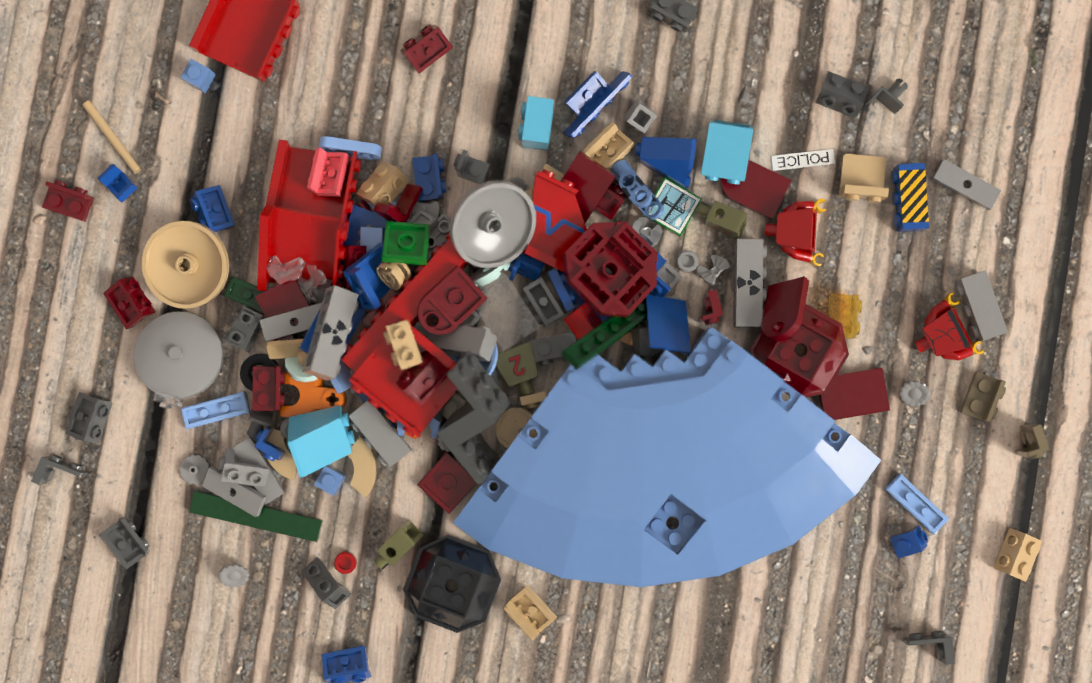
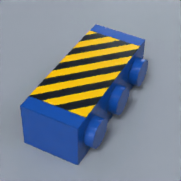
(910, 197)

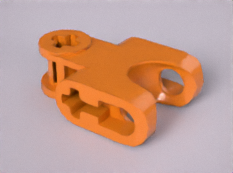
(312, 397)

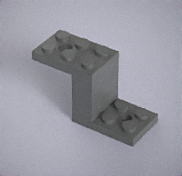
(463, 427)

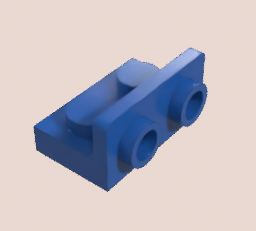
(428, 176)
(212, 208)
(568, 296)
(346, 665)

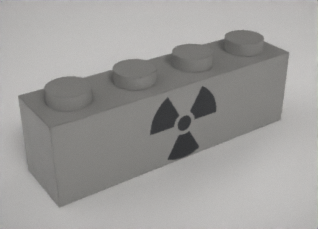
(749, 283)
(331, 333)

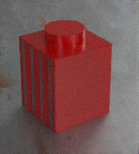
(582, 320)

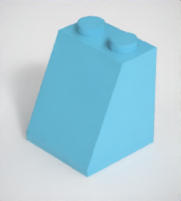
(727, 151)
(319, 439)

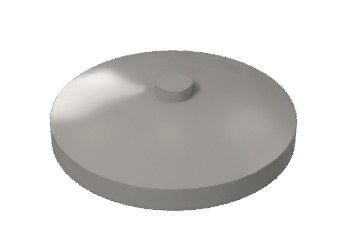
(492, 224)
(178, 354)

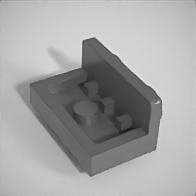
(842, 94)
(125, 543)

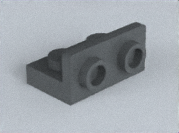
(674, 12)
(88, 418)

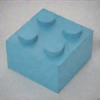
(537, 123)

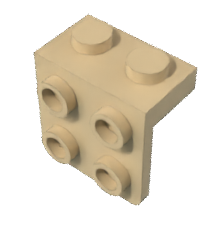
(863, 178)

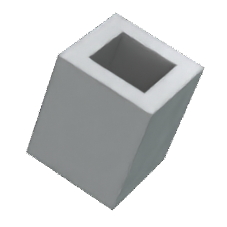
(640, 116)

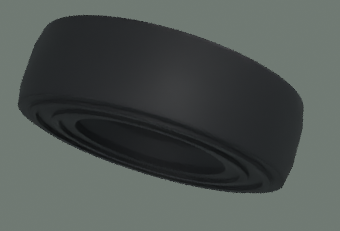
(249, 363)

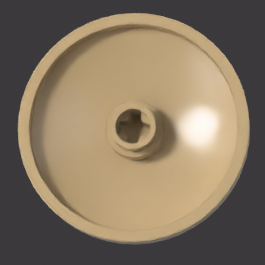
(185, 264)

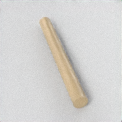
(111, 137)

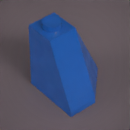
(668, 157)

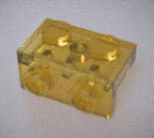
(845, 310)

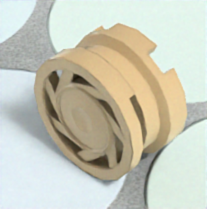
(393, 274)

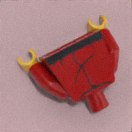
(946, 333)

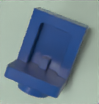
(117, 182)
(526, 267)
(269, 450)
(909, 542)

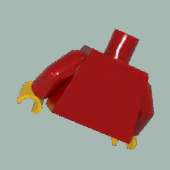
(797, 230)

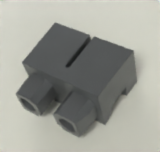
(243, 329)

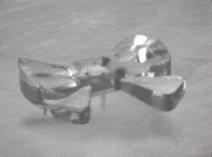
(317, 278)

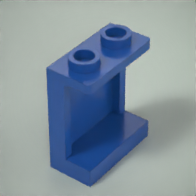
(365, 280)

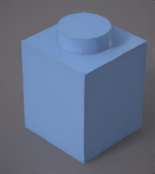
(198, 76)
(330, 480)

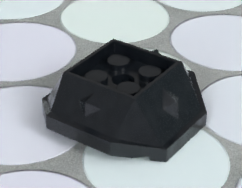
(456, 560)

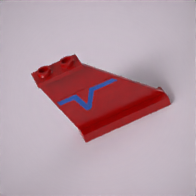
(557, 219)

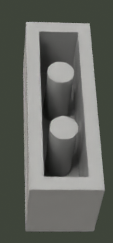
(980, 306)
(465, 338)
(379, 434)

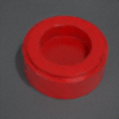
(345, 562)

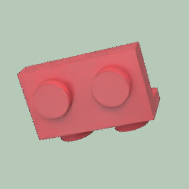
(328, 173)

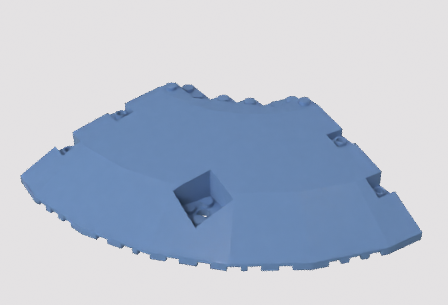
(659, 443)

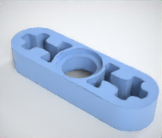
(364, 150)

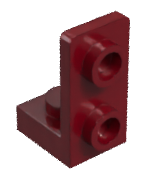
(404, 206)

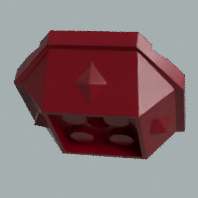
(627, 257)
(823, 358)

